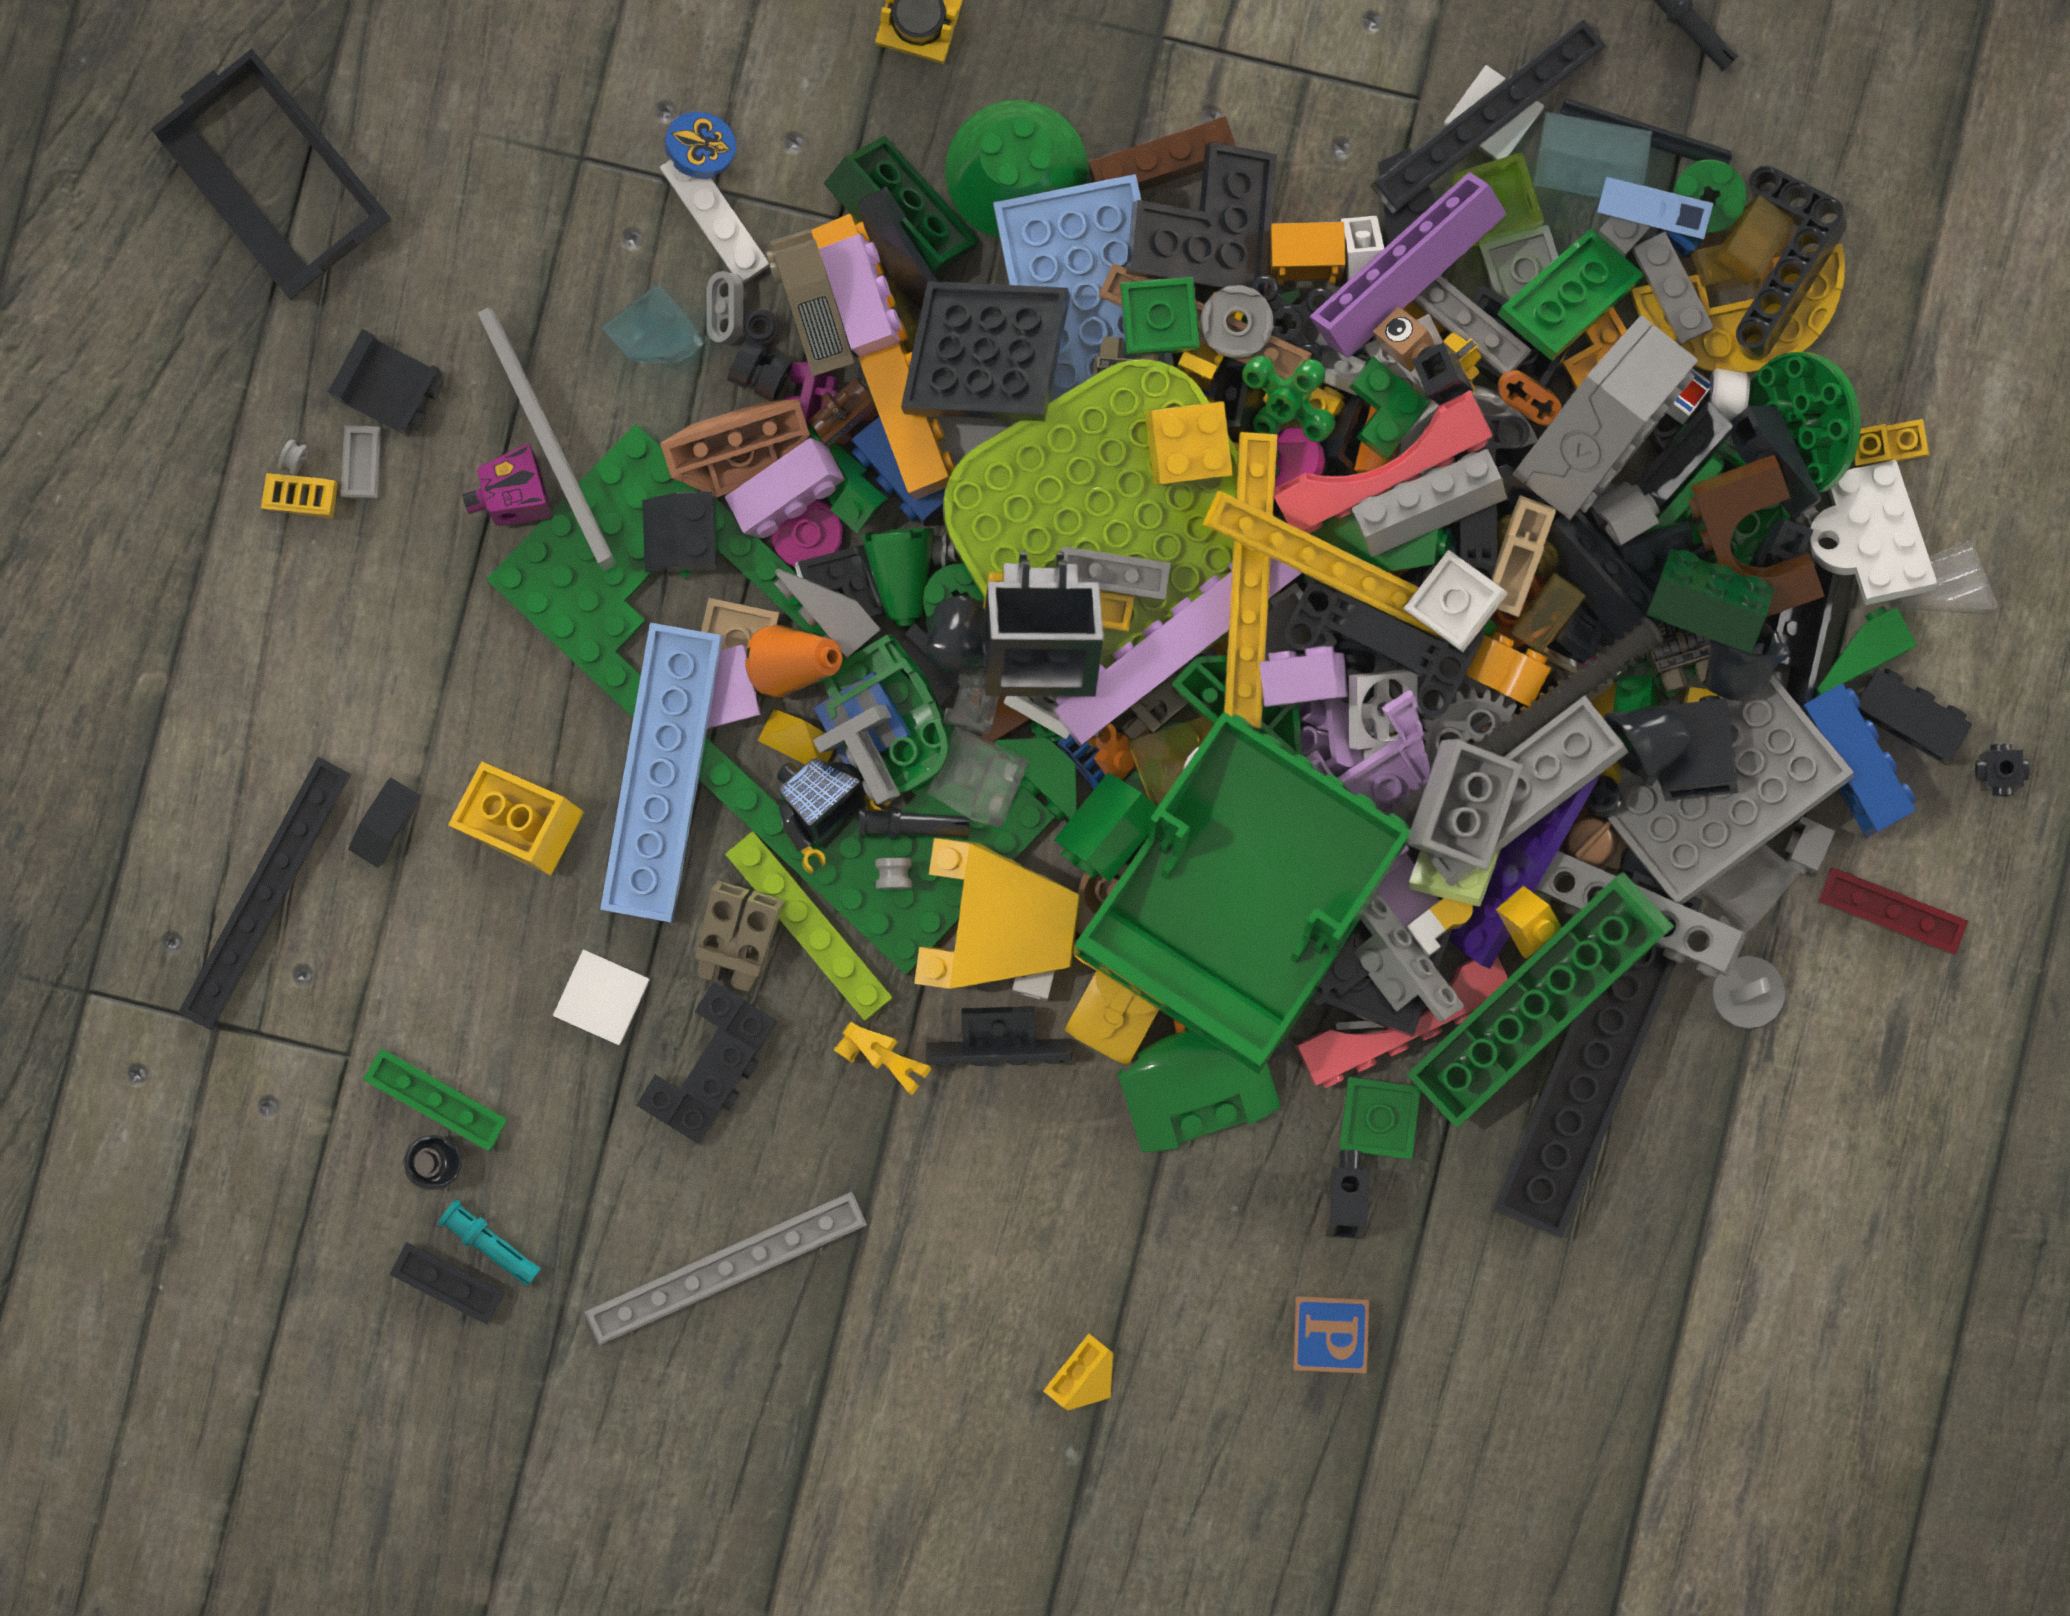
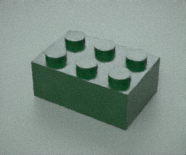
(1711, 600)

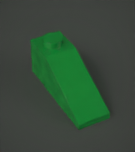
(1872, 645)

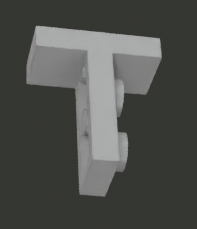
(863, 752)

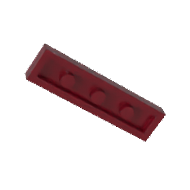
(1892, 911)

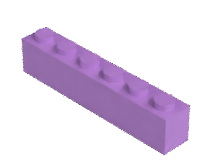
(1408, 264)

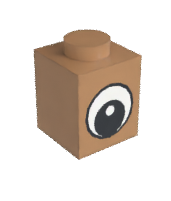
(1403, 338)

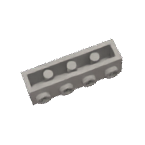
(1429, 502)

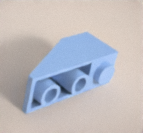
(1655, 207)

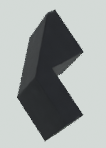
(383, 822)

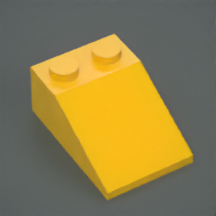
(516, 818)

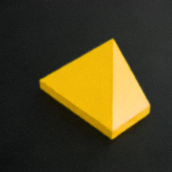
(792, 737)
(1084, 1376)

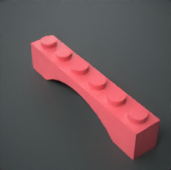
(1315, 497)
(1335, 1052)

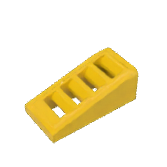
(328, 499)

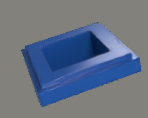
(1683, 243)

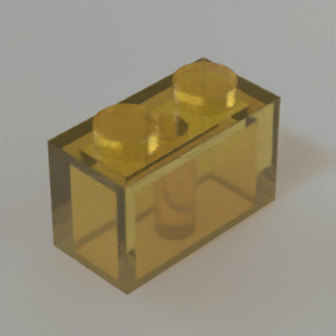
(1753, 241)

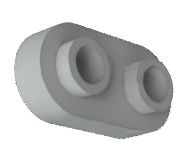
(724, 307)

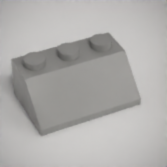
(1464, 804)

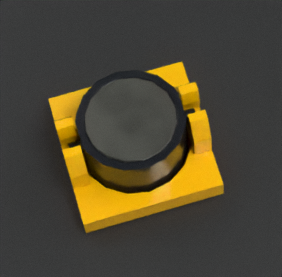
(919, 24)

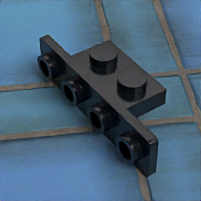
(1804, 634)
(998, 1036)

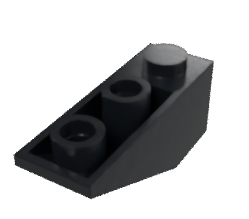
(1763, 434)

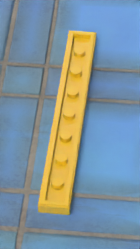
(1313, 557)
(1250, 584)

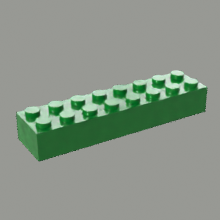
(1540, 1000)

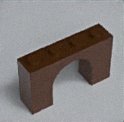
(1725, 502)

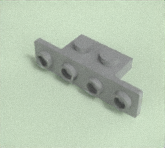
(1401, 966)

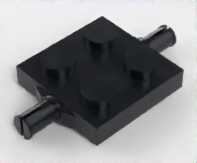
(1649, 551)

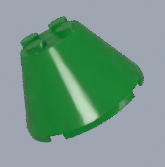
(1011, 154)

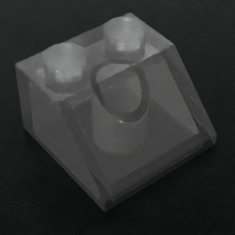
(979, 778)

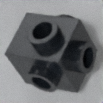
(1989, 773)

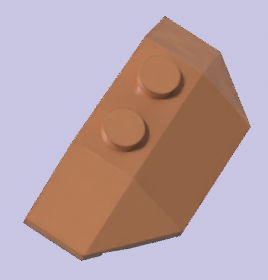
(735, 445)

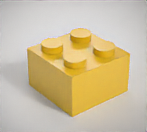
(1188, 443)

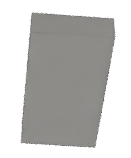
(361, 462)

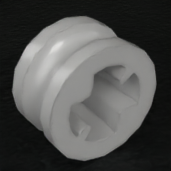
(292, 457)

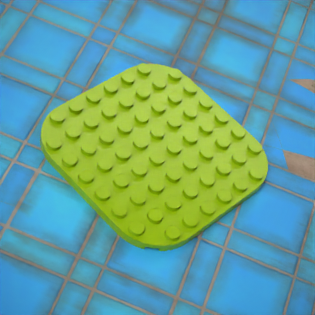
(1091, 487)

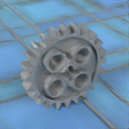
(1458, 719)

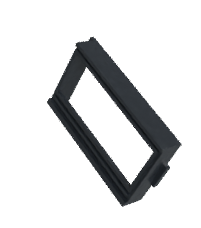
(232, 200)

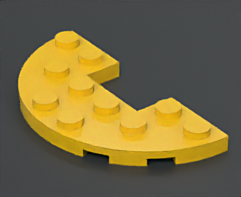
(1720, 347)

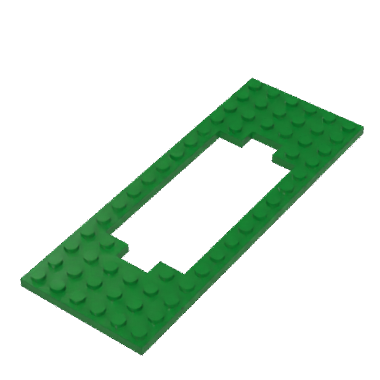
(586, 615)

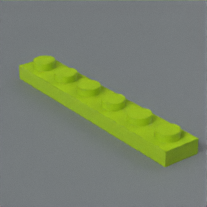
(810, 927)

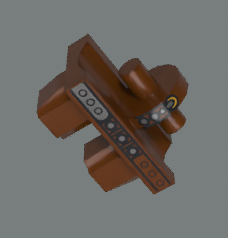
(843, 413)

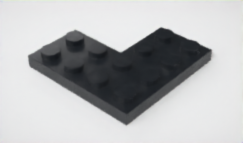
(1224, 239)

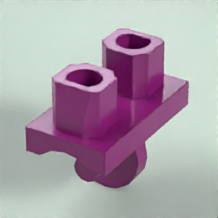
(813, 388)

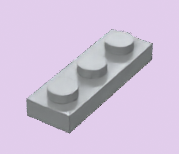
(1672, 288)
(1120, 572)

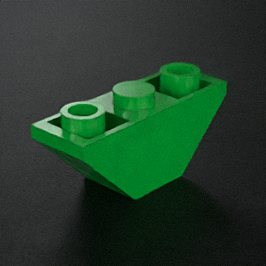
(1047, 773)

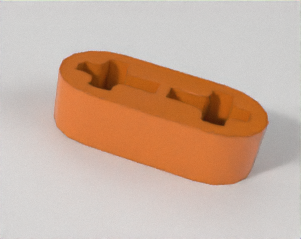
(1524, 404)

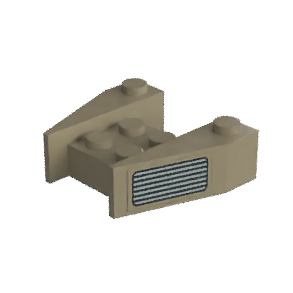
(801, 269)

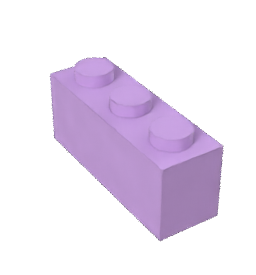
(861, 294)
(785, 489)

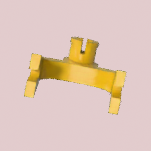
(878, 1051)

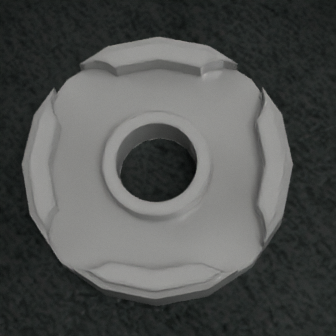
(1231, 343)

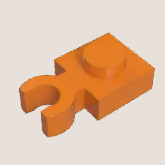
(1113, 752)

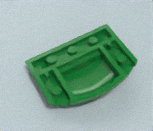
(1190, 1090)

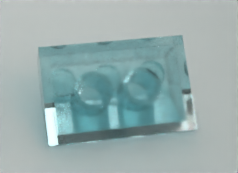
(1582, 152)

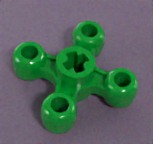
(1289, 398)

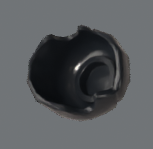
(432, 1162)

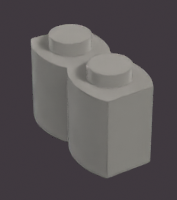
(1624, 512)

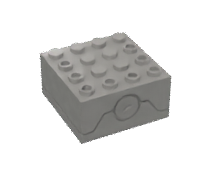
(1607, 418)

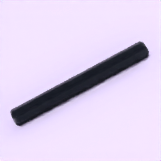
(1660, 138)

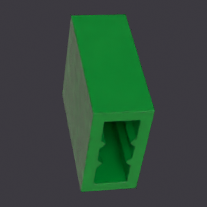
(1106, 828)

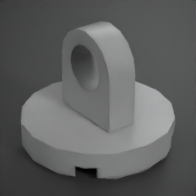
(1749, 994)

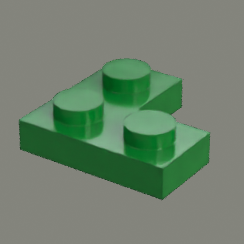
(1395, 406)

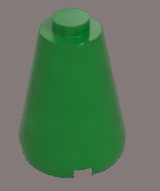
(900, 570)

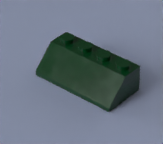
(928, 221)

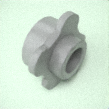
(944, 551)

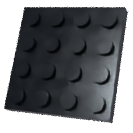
(986, 351)

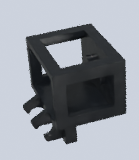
(1041, 632)

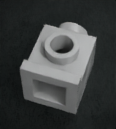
(1808, 845)

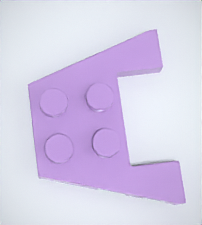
(1394, 767)

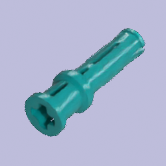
(475, 1233)

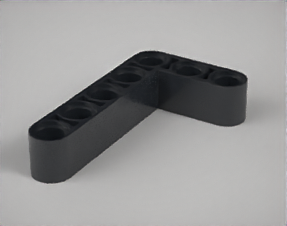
(1792, 260)

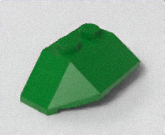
(1204, 690)

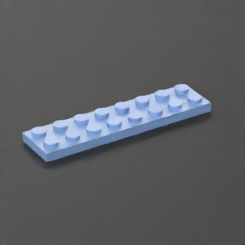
(661, 772)

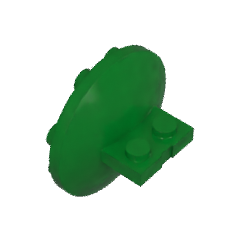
(1816, 408)

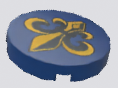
(700, 145)

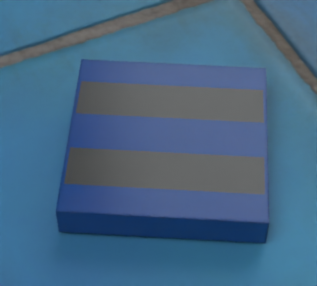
(875, 695)

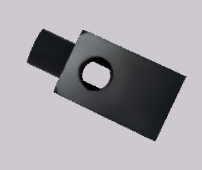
(1347, 1210)

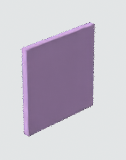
(733, 692)

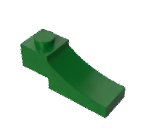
(854, 498)

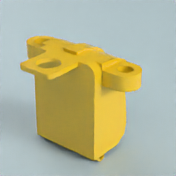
(1111, 1018)

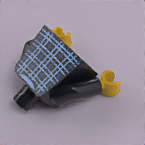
(818, 802)

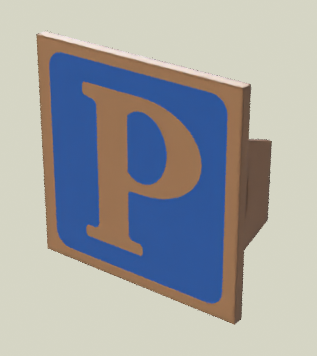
(1331, 1335)

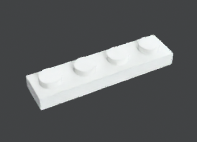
(718, 223)

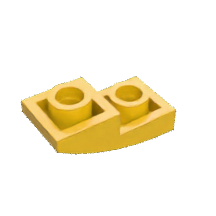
(1892, 442)

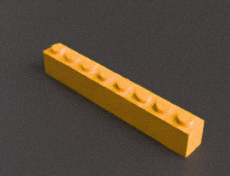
(911, 437)

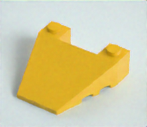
(1007, 922)

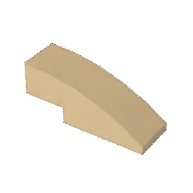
(1521, 552)

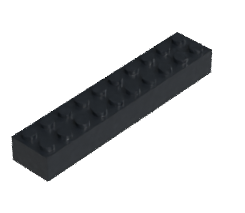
(1583, 1092)

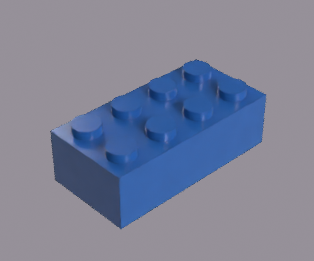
(1875, 791)

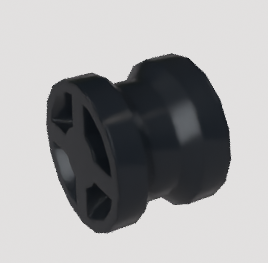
(1603, 789)

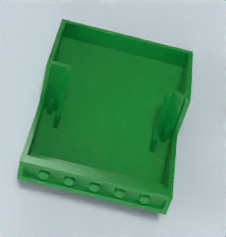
(1243, 891)

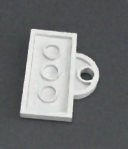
(1874, 535)

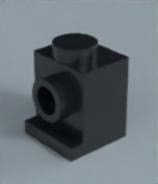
(1441, 373)

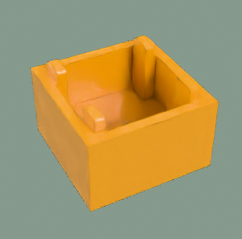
(1307, 251)

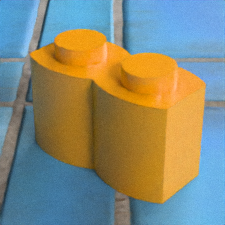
(1508, 669)

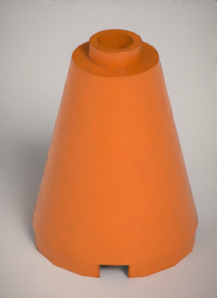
(789, 659)

